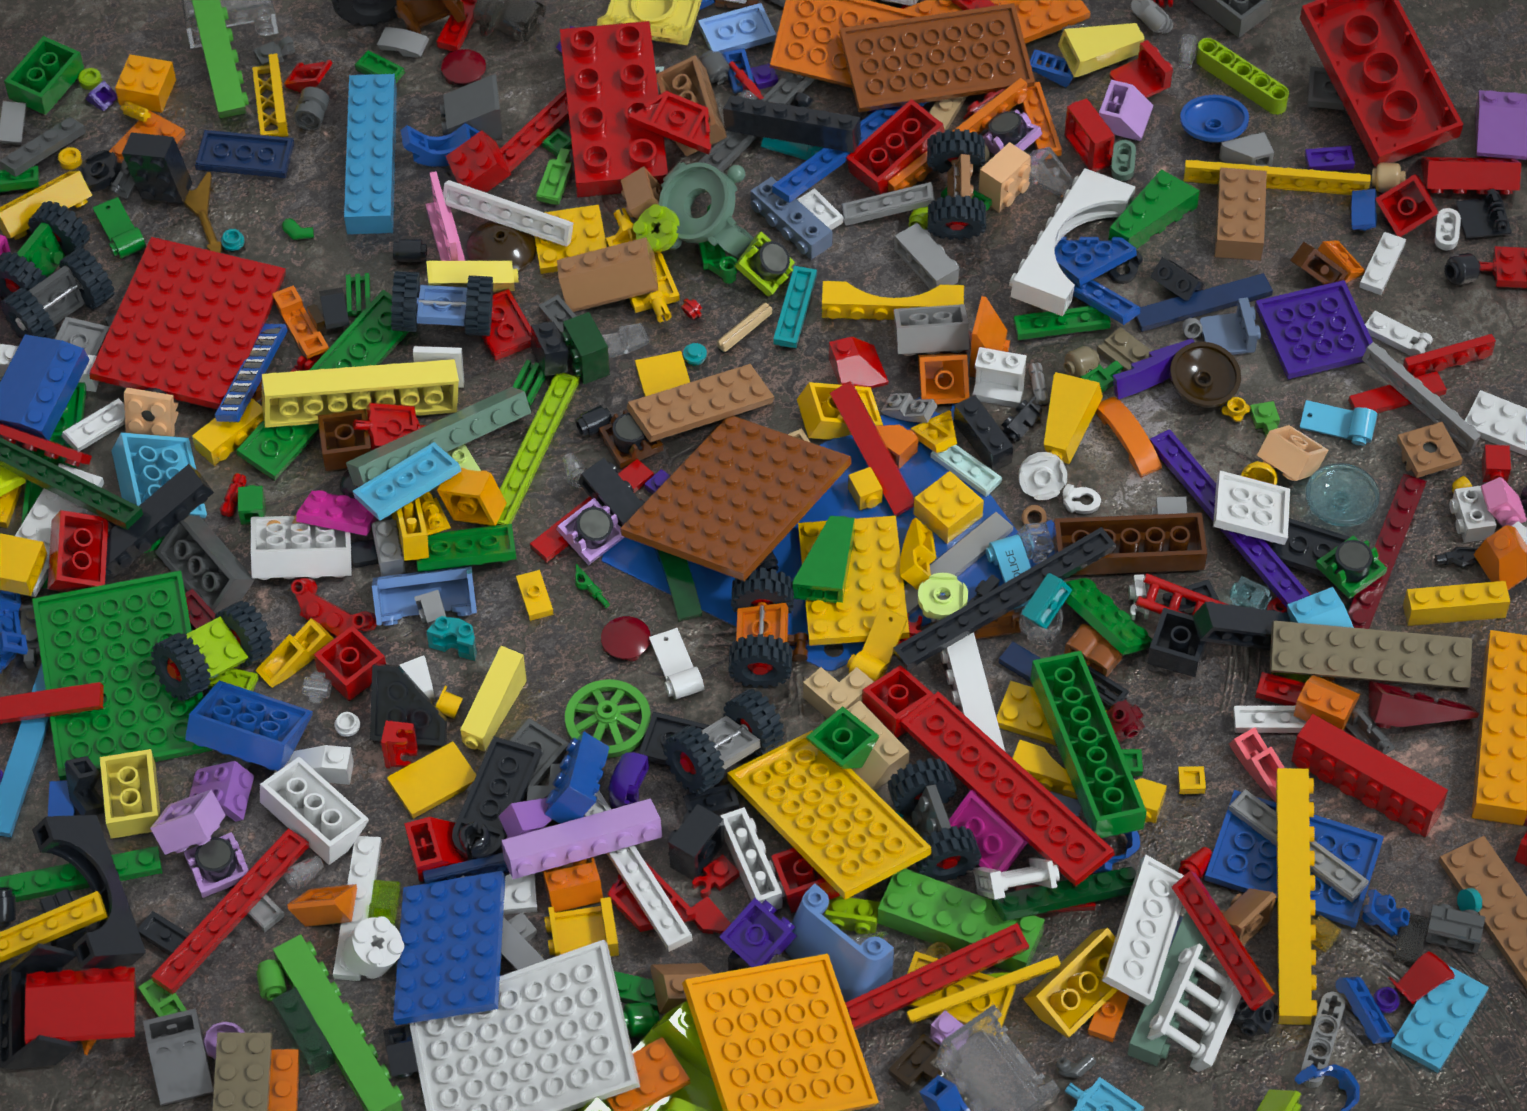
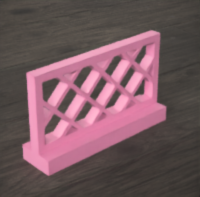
(443, 224)

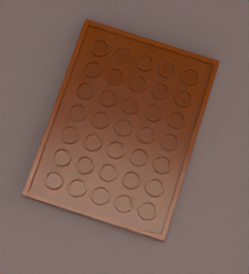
(736, 497)

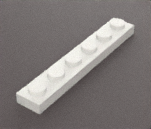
(508, 213)
(362, 873)

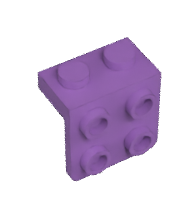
(230, 785)

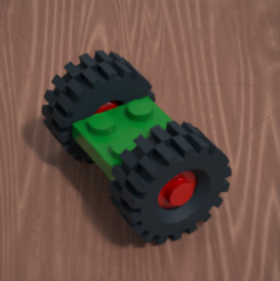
(54, 237)

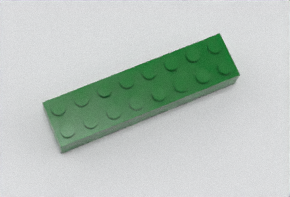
(1088, 745)

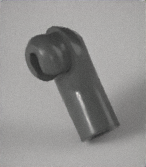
(1073, 1069)

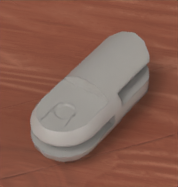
(1152, 15)

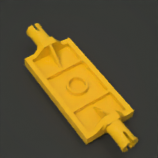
(667, 290)

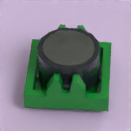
(1352, 566)

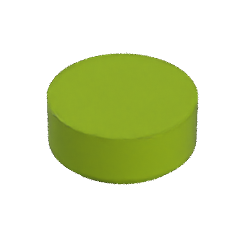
(89, 78)

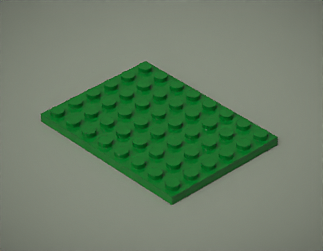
(109, 639)

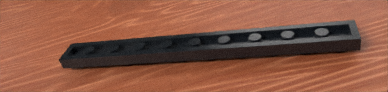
(1002, 599)

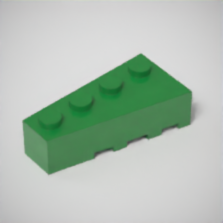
(1156, 207)

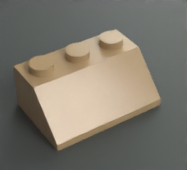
(886, 755)

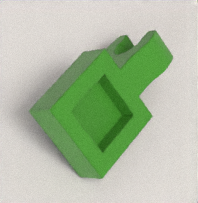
(1265, 416)

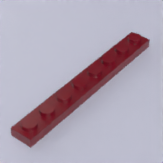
(1388, 548)

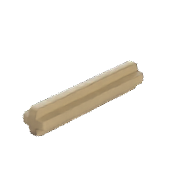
(744, 327)

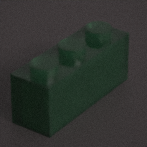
(303, 1031)

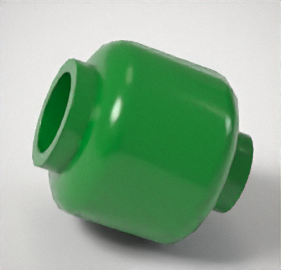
(639, 1018)

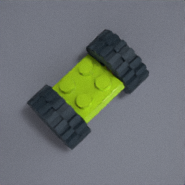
(194, 658)

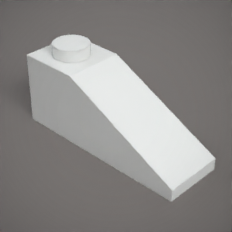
(330, 762)

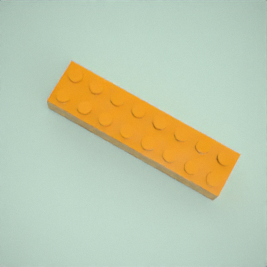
(1502, 733)

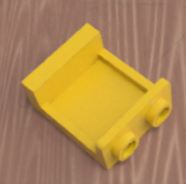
(581, 928)

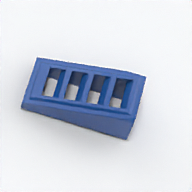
(735, 56)
(1062, 76)

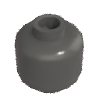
(716, 66)

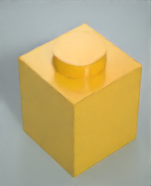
(865, 488)

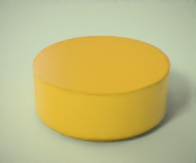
(70, 158)

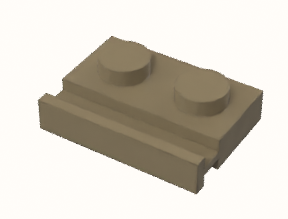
(1123, 348)

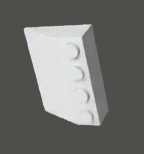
(296, 553)

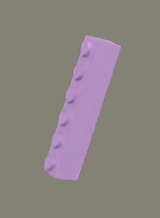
(581, 838)

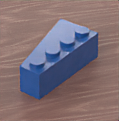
(578, 779)

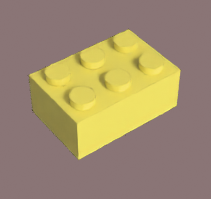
(130, 793)

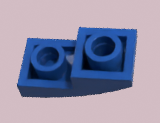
(1364, 209)

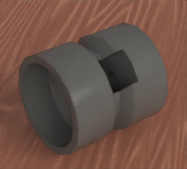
(311, 108)

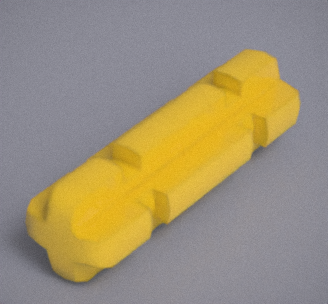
(135, 111)

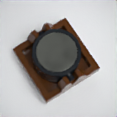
(627, 440)

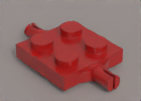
(1508, 266)
(388, 423)

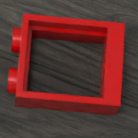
(1089, 135)

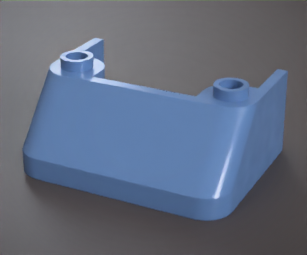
(395, 593)

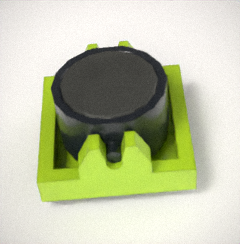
(765, 263)

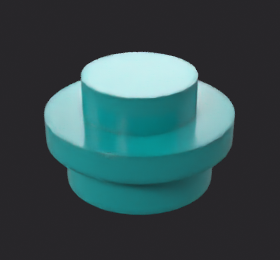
(232, 240)
(695, 354)

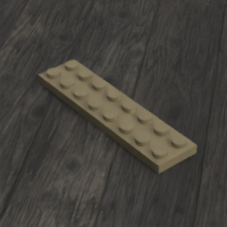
(1370, 655)

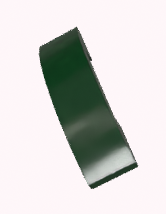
(680, 585)

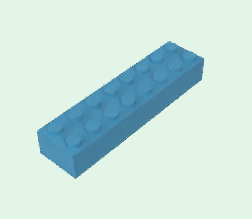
(370, 154)

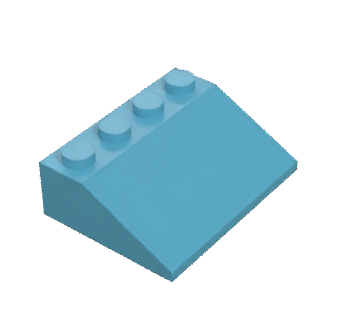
(148, 462)

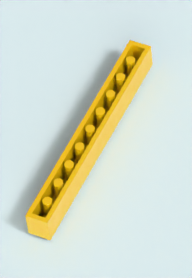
(1293, 897)

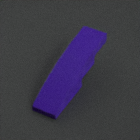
(1147, 371)

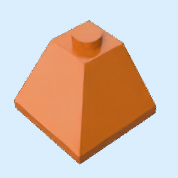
(944, 377)
(1504, 556)

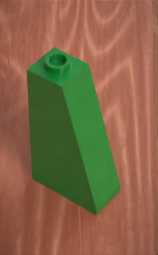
(827, 564)

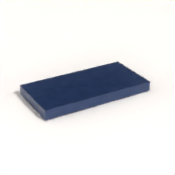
(244, 154)

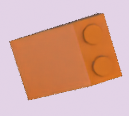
(987, 333)

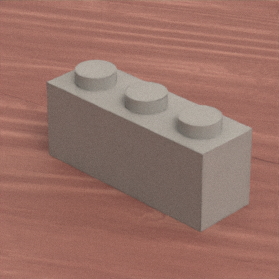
(926, 257)

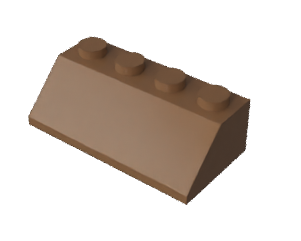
(608, 275)

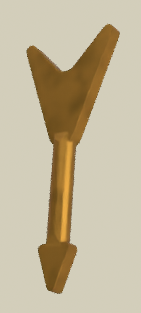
(198, 202)

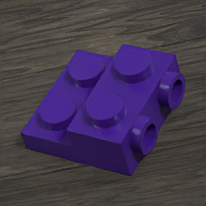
(759, 933)

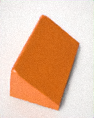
(1338, 254)

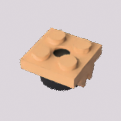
(150, 412)

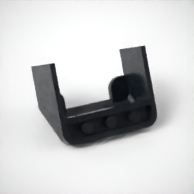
(41, 1050)

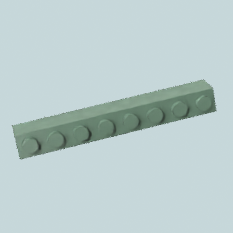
(446, 433)

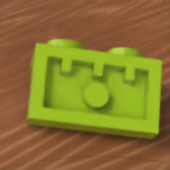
(853, 914)

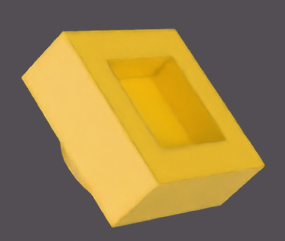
(1191, 780)

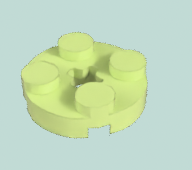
(931, 589)

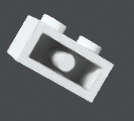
(1472, 517)

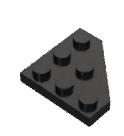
(401, 700)

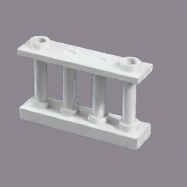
(993, 882)
(1222, 1009)

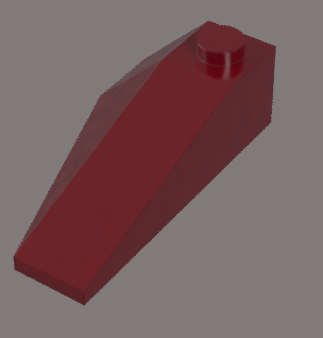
(1398, 708)

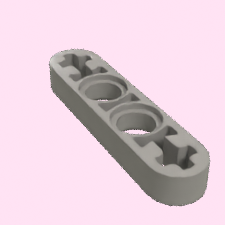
(1323, 1039)

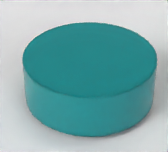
(1469, 900)

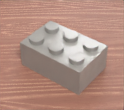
(931, 329)

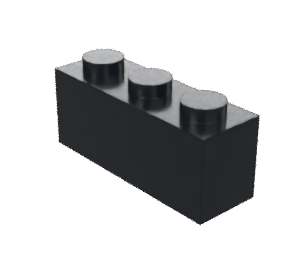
(983, 433)
(608, 488)

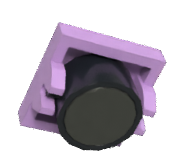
(1011, 128)
(591, 531)
(216, 864)

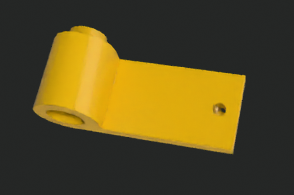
(879, 645)

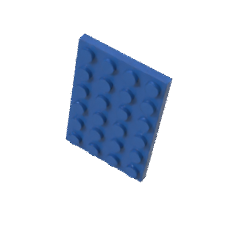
(1249, 860)
(450, 948)

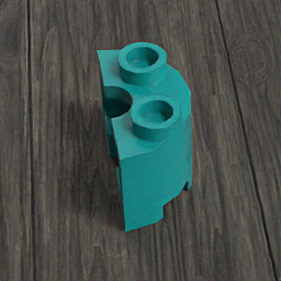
(452, 633)

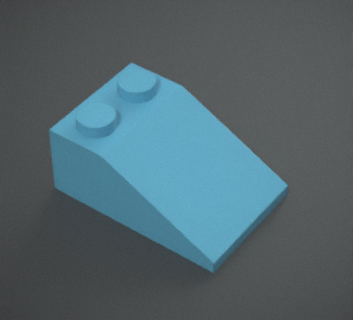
(1320, 609)

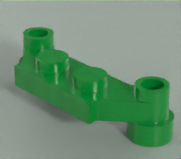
(715, 260)

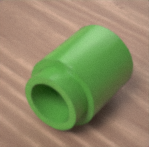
(270, 979)

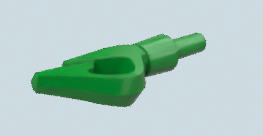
(588, 585)

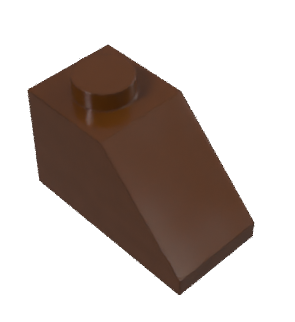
(1318, 265)

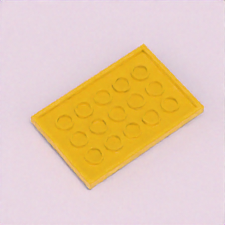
(870, 583)

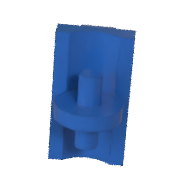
(1384, 913)

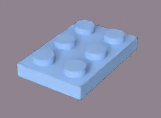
(737, 29)

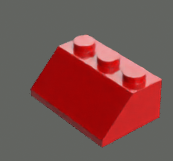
(77, 551)

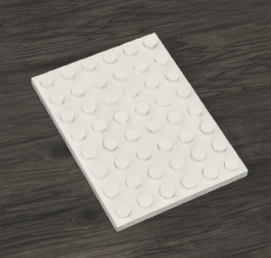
(543, 1049)

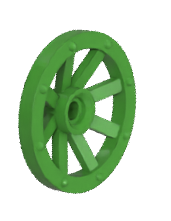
(611, 719)

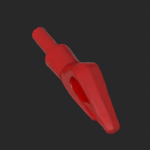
(747, 83)

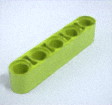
(1242, 76)

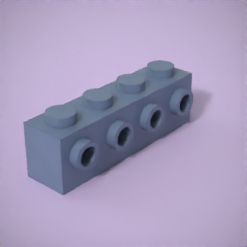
(792, 220)

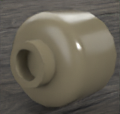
(1081, 361)

